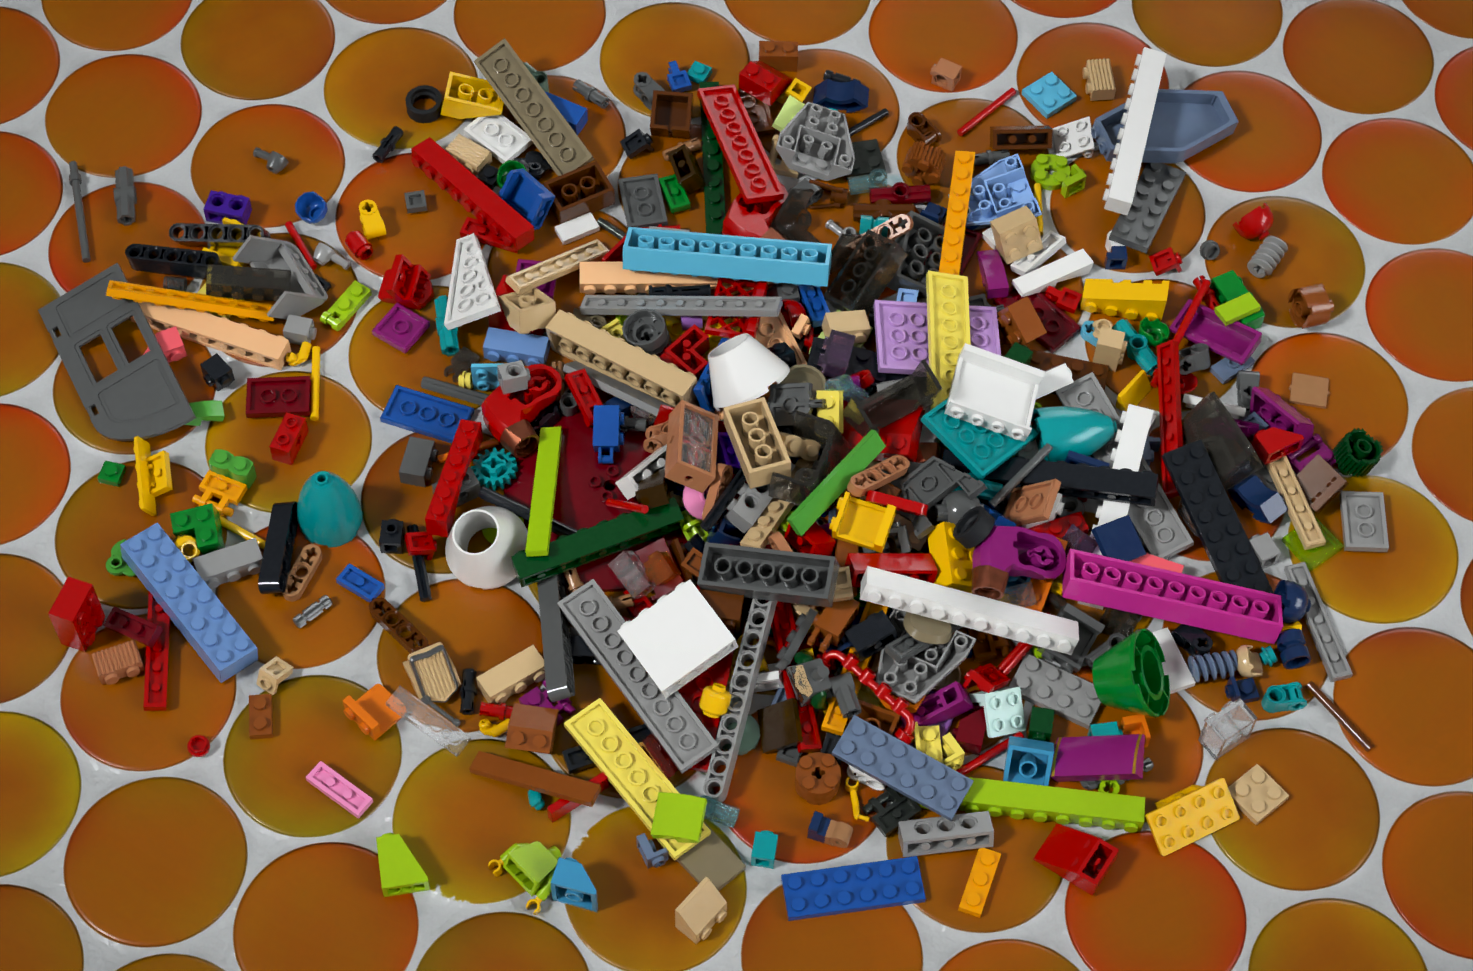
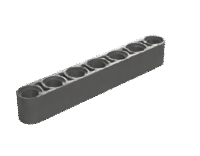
(555, 639)

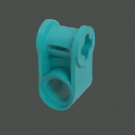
(1287, 696)

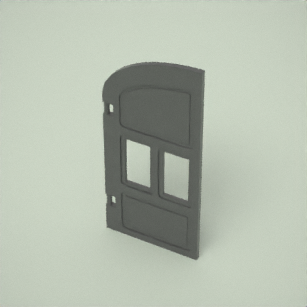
(139, 396)

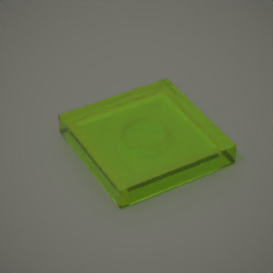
(1314, 556)

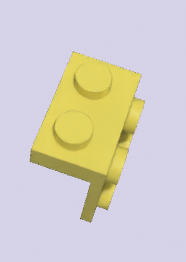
(833, 407)

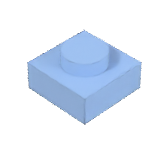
(907, 295)

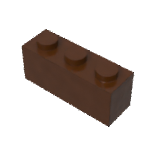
(1021, 137)

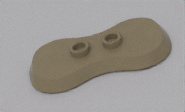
(927, 629)

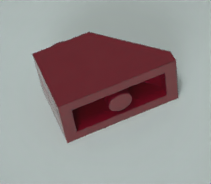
(971, 732)

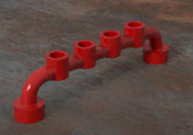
(881, 691)

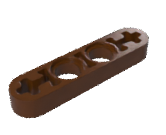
(397, 628)

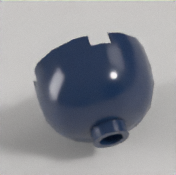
(1293, 599)

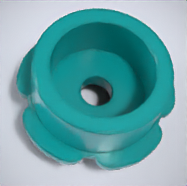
(1268, 656)

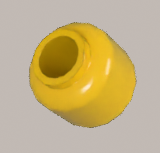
(187, 546)
(715, 700)

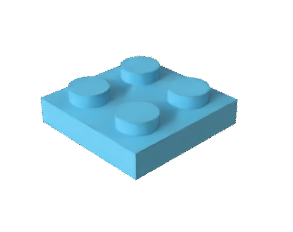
(1049, 95)

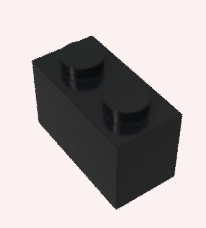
(871, 635)

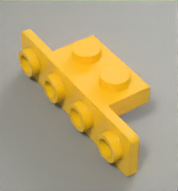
(152, 475)

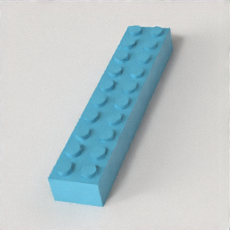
(727, 256)

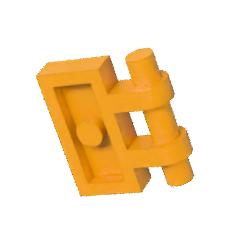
(223, 488)

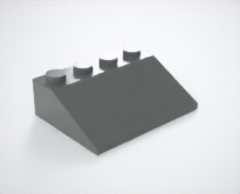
(917, 245)

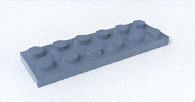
(902, 767)

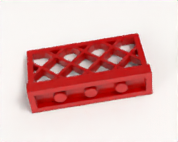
(751, 323)

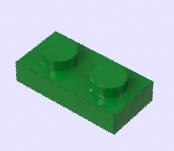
(674, 194)

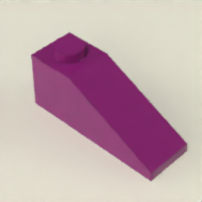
(943, 705)

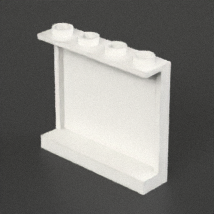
(993, 392)
(677, 638)

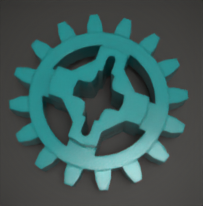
(495, 468)

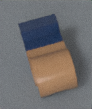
(829, 831)

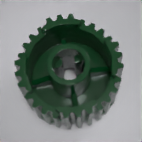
(1357, 453)

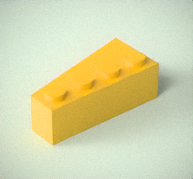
(1125, 298)

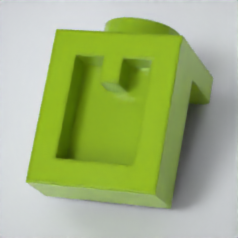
(1074, 182)

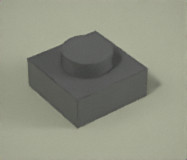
(415, 201)

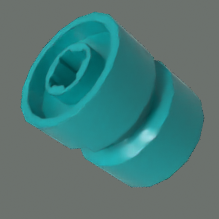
(868, 222)

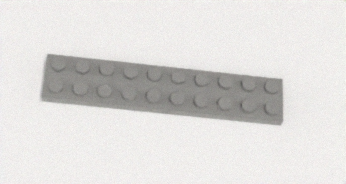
(1156, 525)
(668, 719)

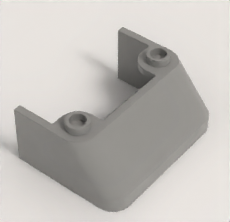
(305, 290)

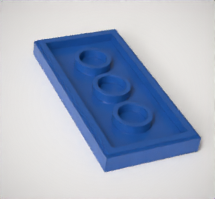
(424, 413)

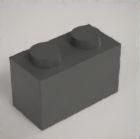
(418, 461)

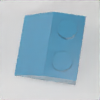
(1028, 761)
(573, 886)

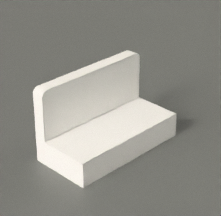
(767, 680)

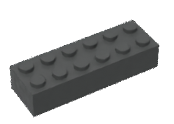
(769, 574)

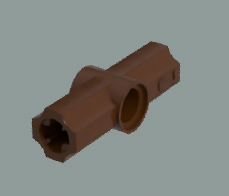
(880, 208)

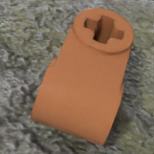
(658, 437)

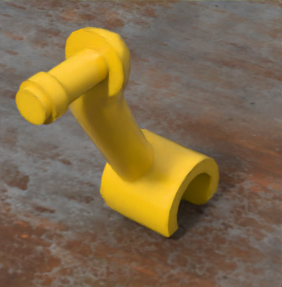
(855, 802)

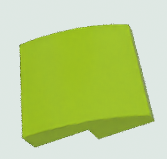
(679, 817)

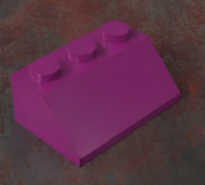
(1279, 413)

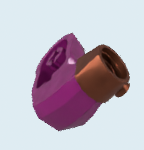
(1014, 553)

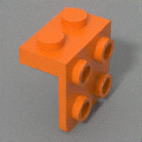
(371, 711)

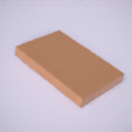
(1032, 502)

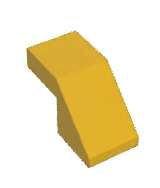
(797, 90)

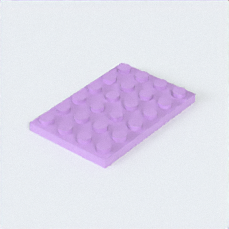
(903, 334)

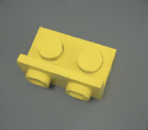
(928, 741)

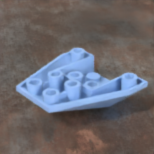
(999, 192)

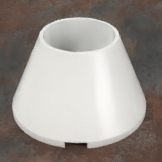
(743, 370)
(494, 565)

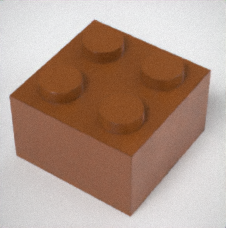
(1020, 323)

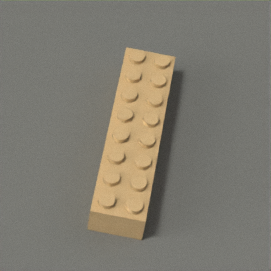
(619, 360)

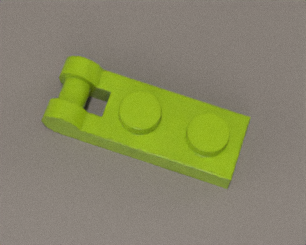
(346, 305)

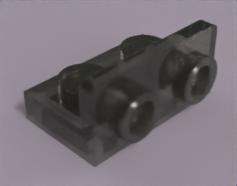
(1119, 621)

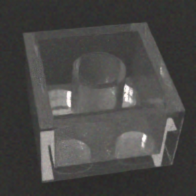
(1227, 728)

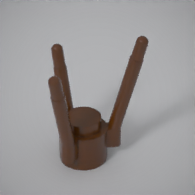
(838, 195)

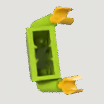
(531, 867)

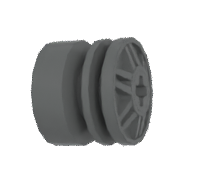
(647, 330)

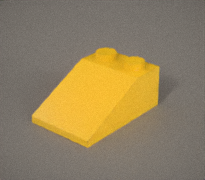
(470, 98)

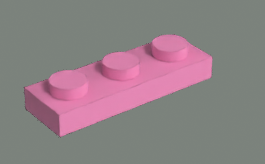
(339, 789)

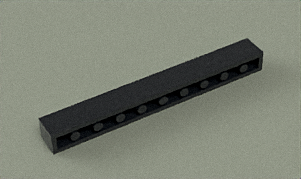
(1077, 480)

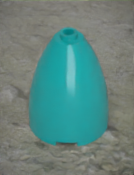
(1072, 430)
(328, 510)

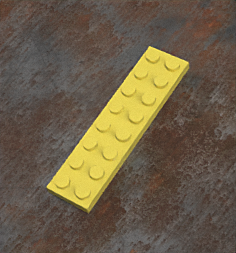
(947, 326)
(625, 766)

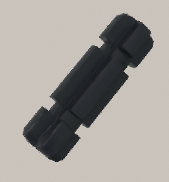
(837, 77)

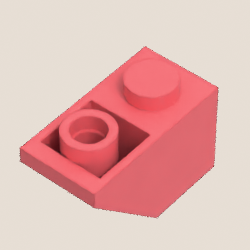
(171, 344)

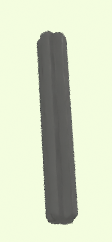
(453, 390)

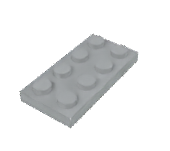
(1057, 690)

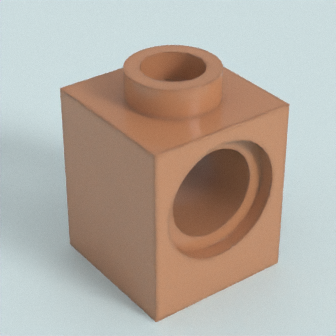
(946, 74)

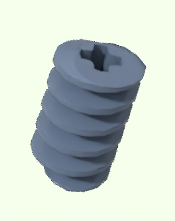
(1213, 665)

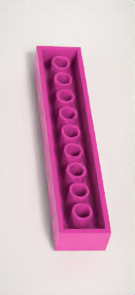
(1172, 596)

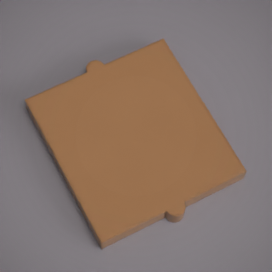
(1309, 390)

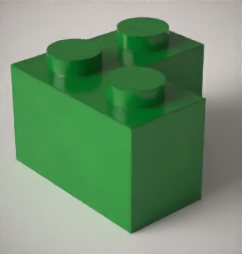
(202, 524)

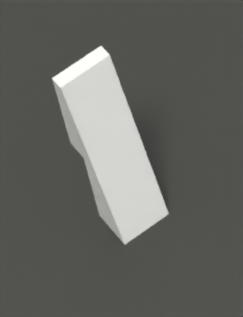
(1066, 268)

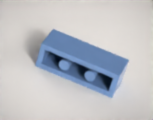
(511, 347)

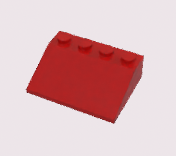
(899, 437)

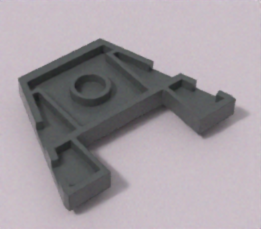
(931, 484)

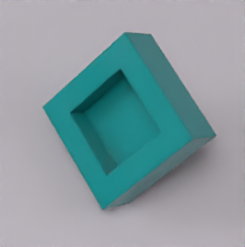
(699, 72)

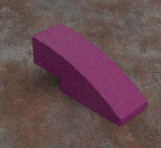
(993, 274)

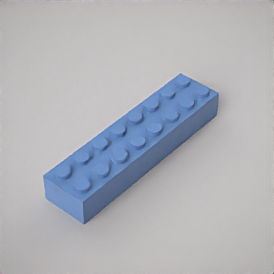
(189, 602)

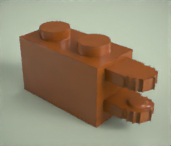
(833, 623)

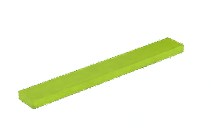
(544, 492)

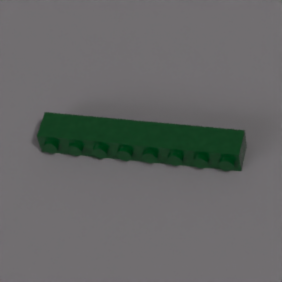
(598, 542)

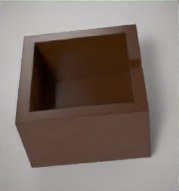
(671, 114)

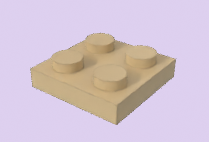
(1257, 794)

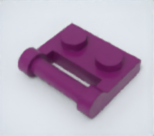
(1321, 448)

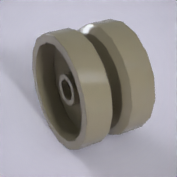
(806, 373)

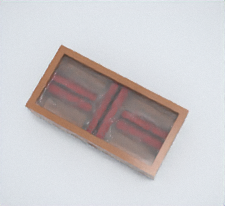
(691, 446)

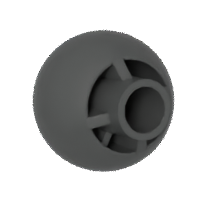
(954, 507)

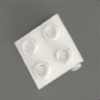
(1074, 138)

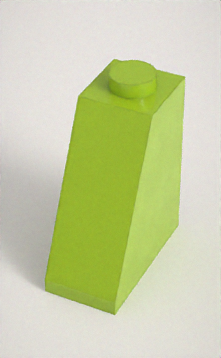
(398, 867)

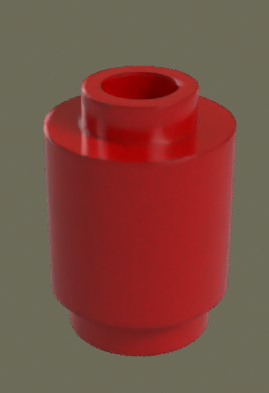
(359, 245)

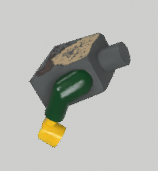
(810, 680)

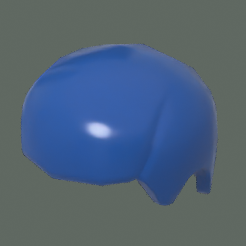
(311, 207)

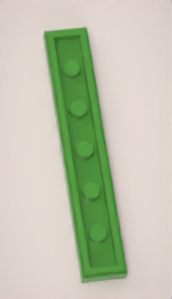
(835, 482)

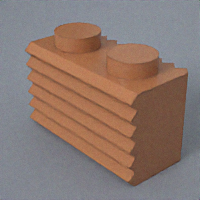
(118, 662)

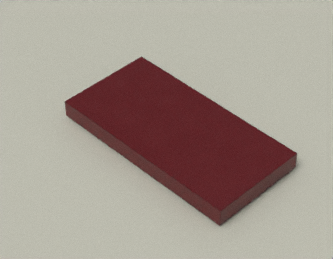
(1058, 325)

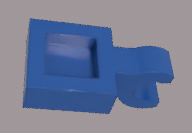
(678, 79)

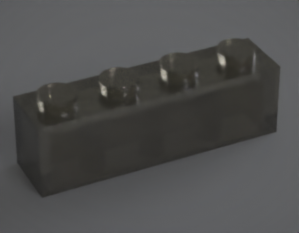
(247, 282)

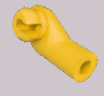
(300, 357)
(491, 729)

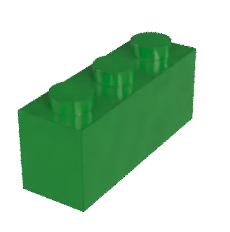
(1230, 286)

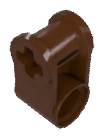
(921, 129)

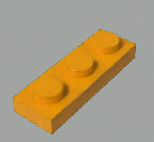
(979, 882)

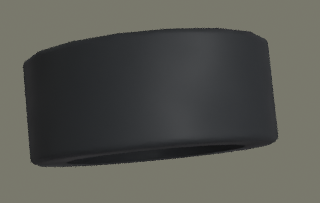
(423, 92)
(973, 527)

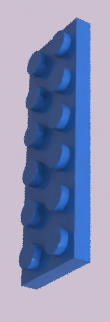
(852, 888)

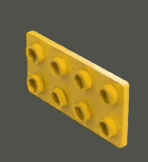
(1191, 815)

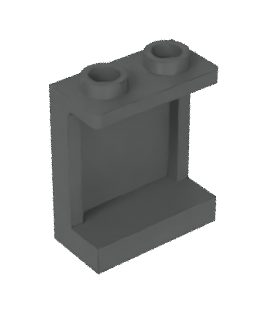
(1088, 631)

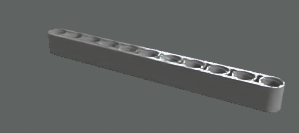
(743, 694)

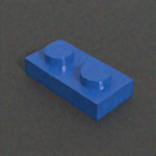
(360, 583)

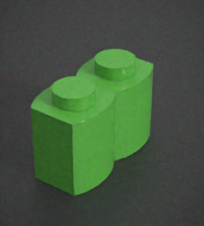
(233, 466)

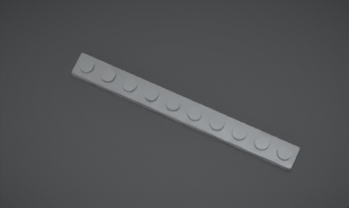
(682, 305)

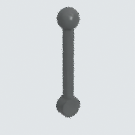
(427, 700)

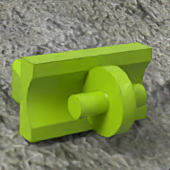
(692, 526)

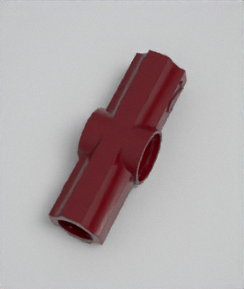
(901, 193)

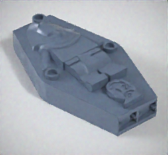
(1179, 127)

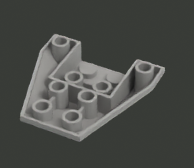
(817, 143)
(924, 670)

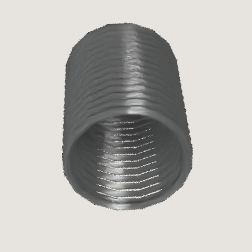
(183, 281)

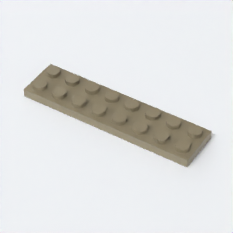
(533, 109)

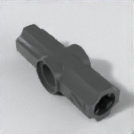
(125, 195)

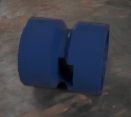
(1292, 649)

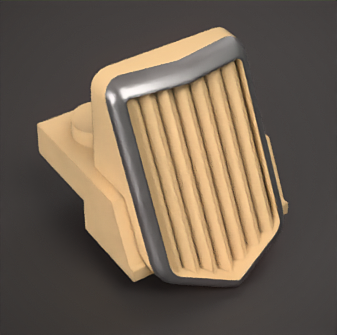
(432, 673)

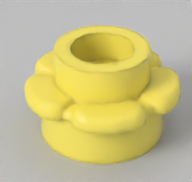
(465, 380)

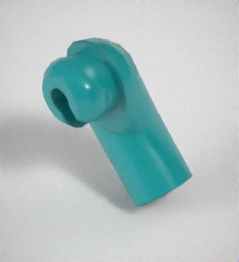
(535, 800)

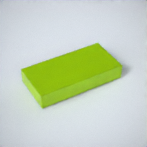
(1237, 309)

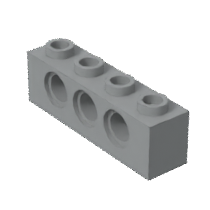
(743, 516)
(941, 835)

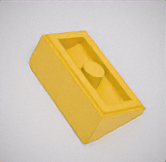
(1134, 391)

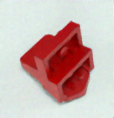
(406, 284)

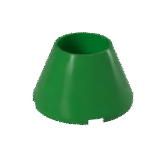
(1133, 675)

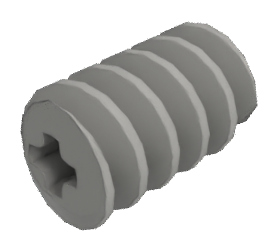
(1267, 257)

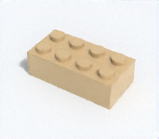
(756, 441)

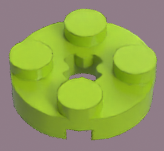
(1052, 162)

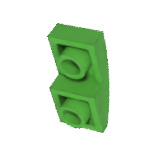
(207, 411)

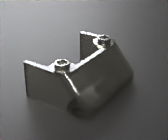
(795, 220)
(894, 401)
(806, 480)

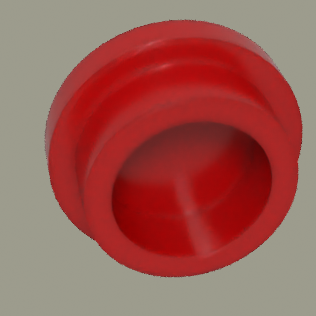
(198, 746)

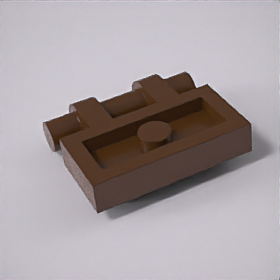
(985, 647)

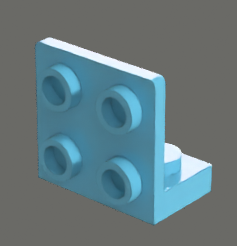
(485, 376)

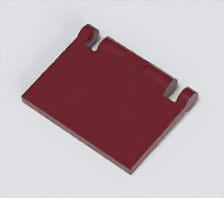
(661, 546)

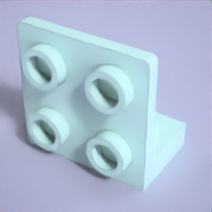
(1002, 710)

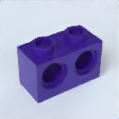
(227, 205)

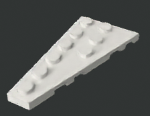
(471, 287)

